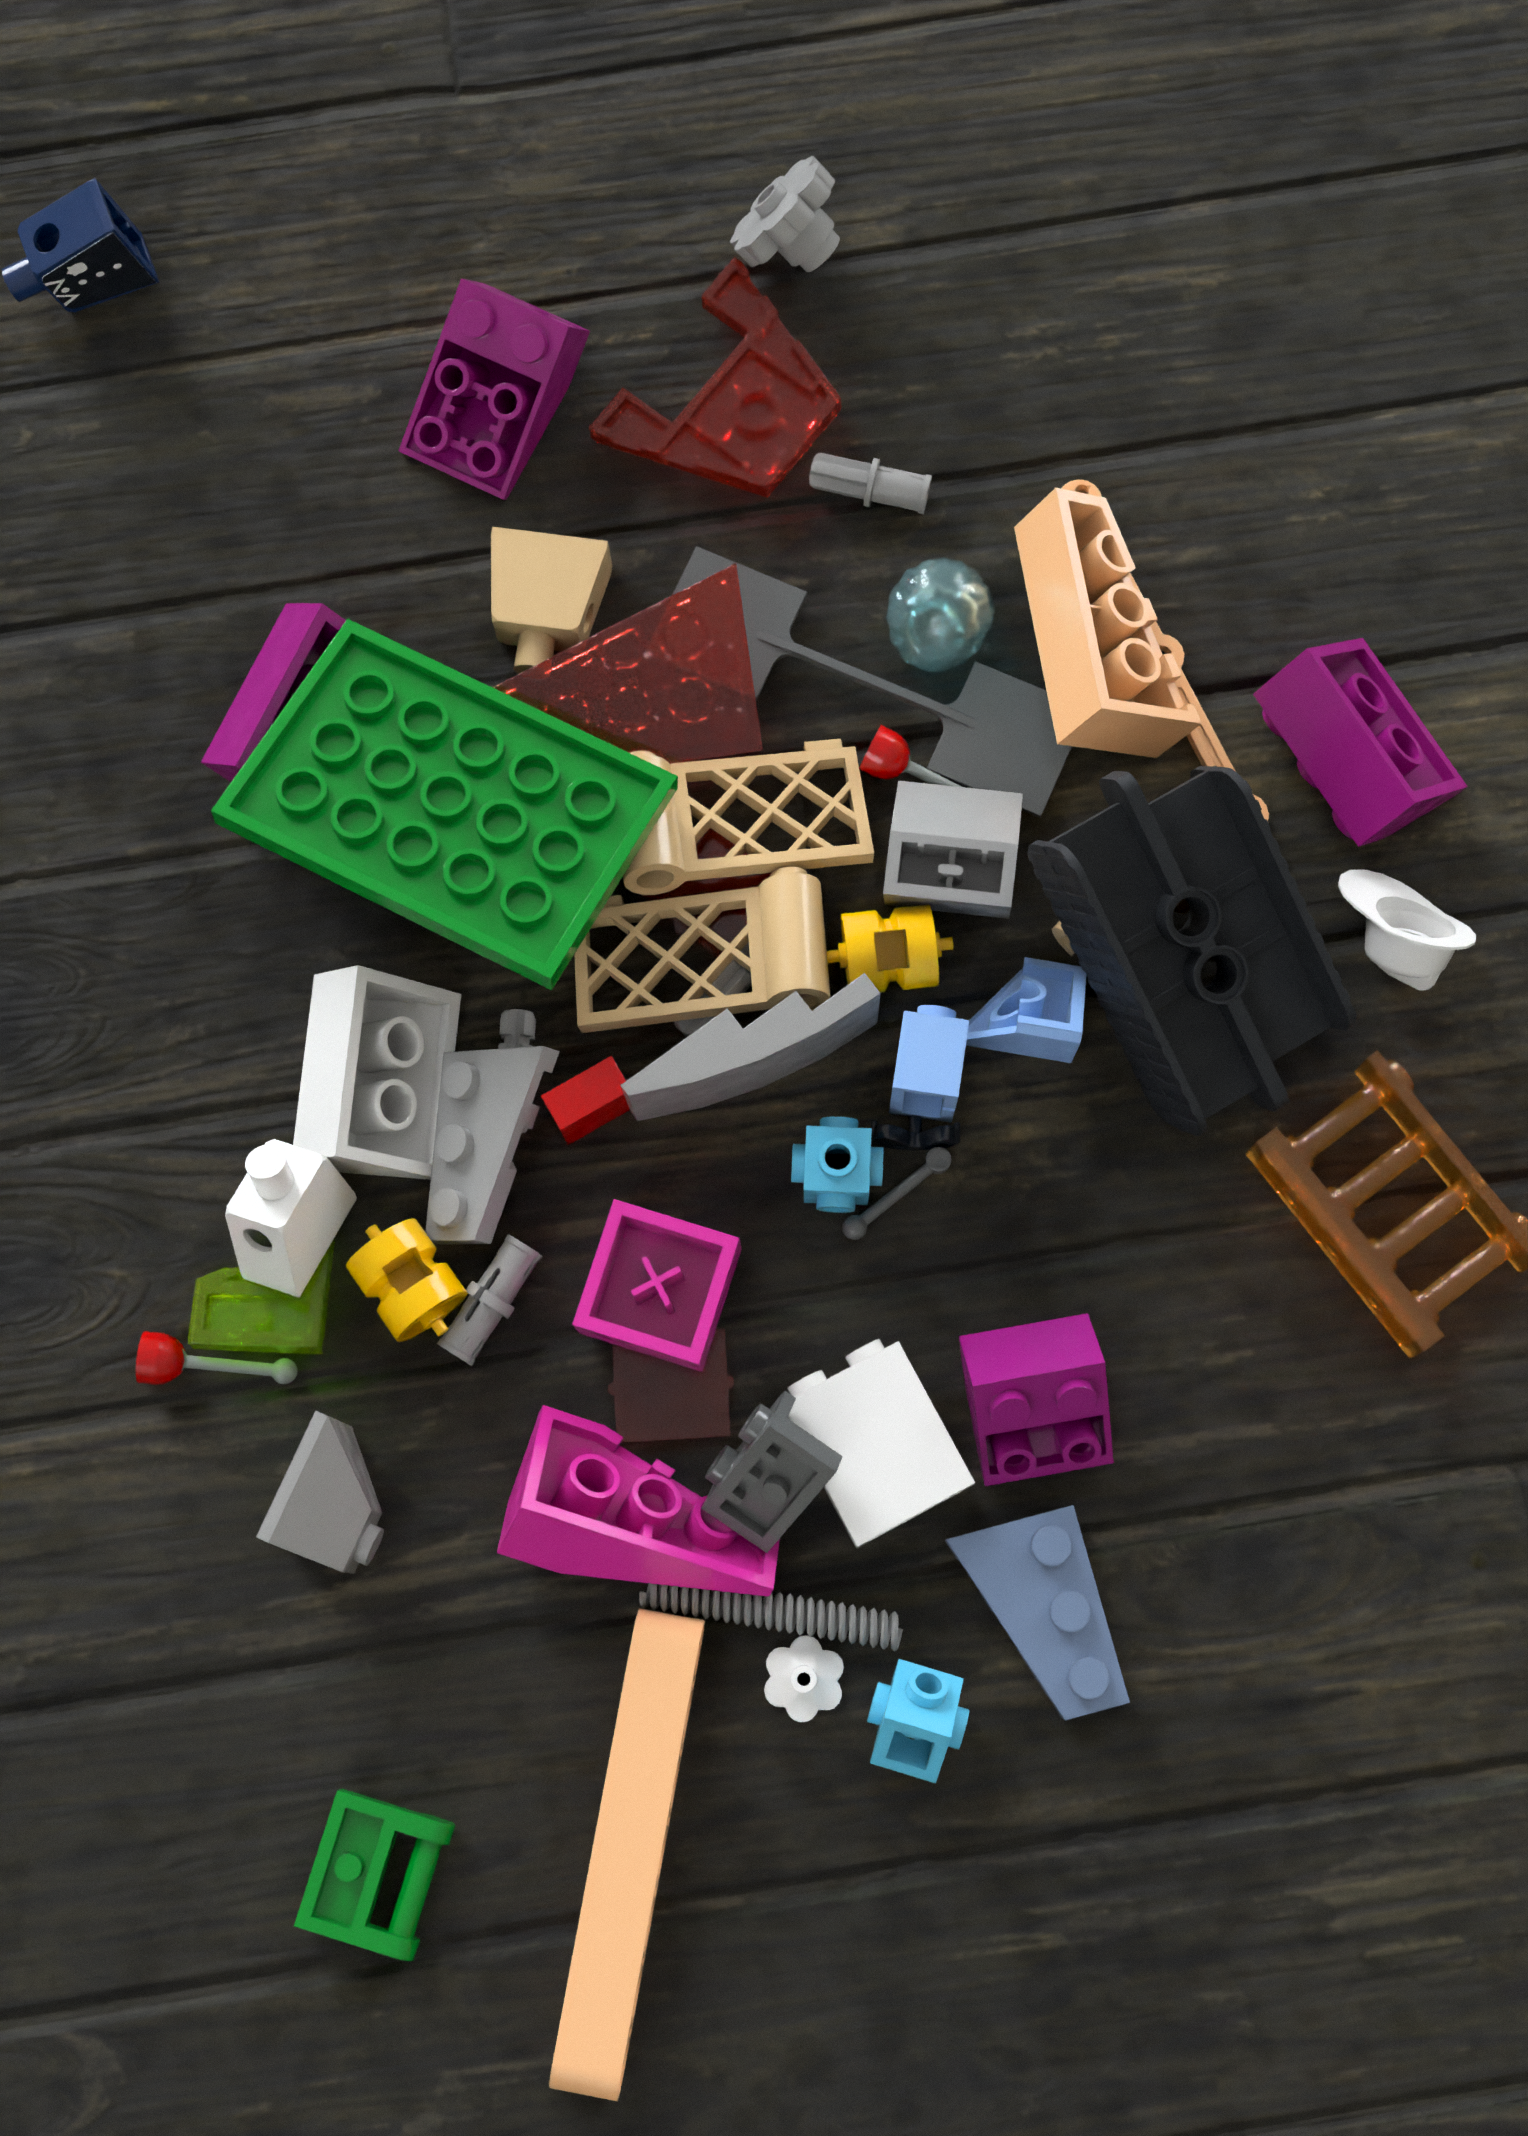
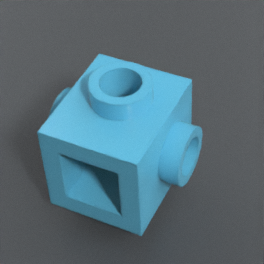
(837, 1189)
(922, 1707)

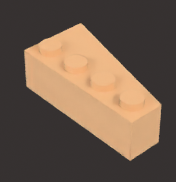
(1095, 634)

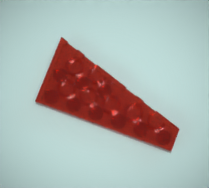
(658, 680)

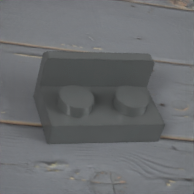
(769, 1475)

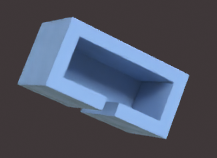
(929, 1063)

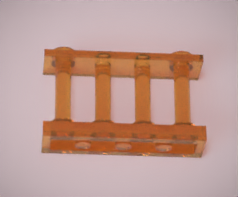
(1330, 1211)

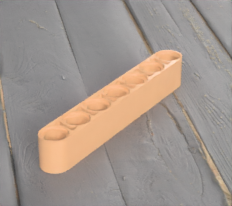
(627, 1855)

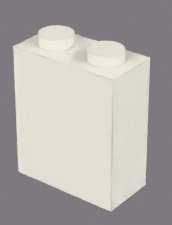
(889, 1437)

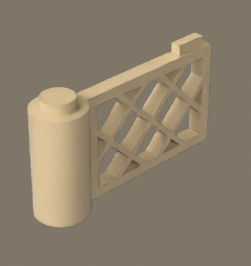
(670, 849)
(784, 951)

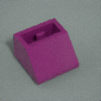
(1037, 1399)

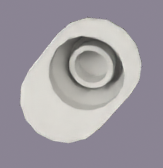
(1404, 929)

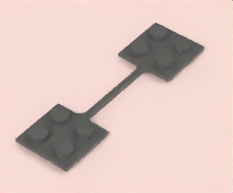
(992, 735)

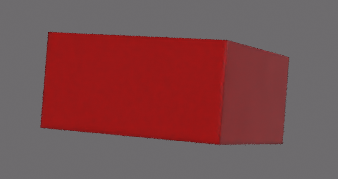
(587, 1100)

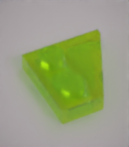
(256, 1318)

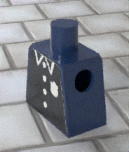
(80, 252)

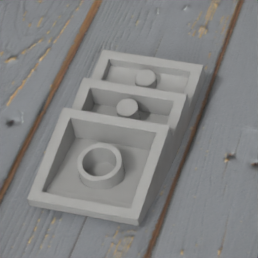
(733, 1060)

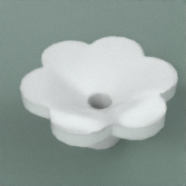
(824, 1671)

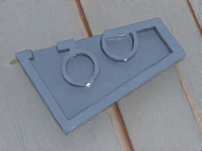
(1048, 1603)

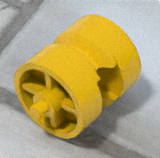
(891, 948)
(402, 1273)

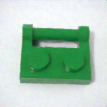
(352, 1869)

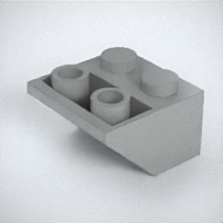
(953, 849)

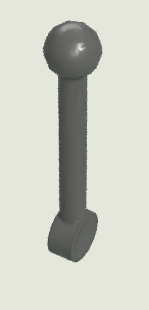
(936, 1162)

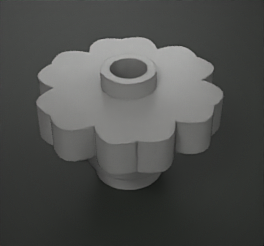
(790, 219)

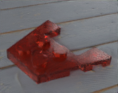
(752, 412)

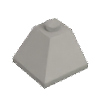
(326, 1500)

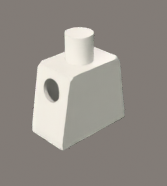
(286, 1215)

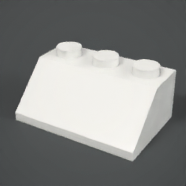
(374, 1071)

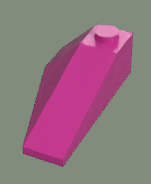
(610, 1515)

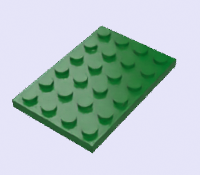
(447, 802)

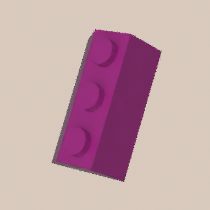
(278, 671)
(1357, 740)

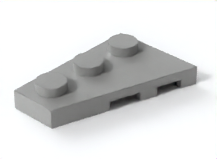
(478, 1126)

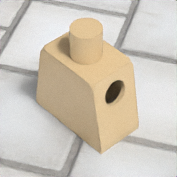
(545, 591)

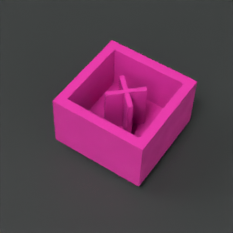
(657, 1285)

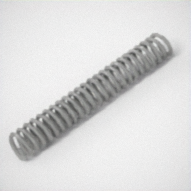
(780, 1613)

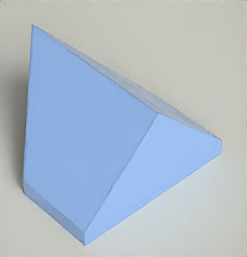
(1034, 1013)

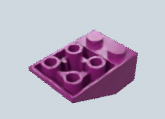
(491, 387)

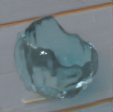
(939, 614)

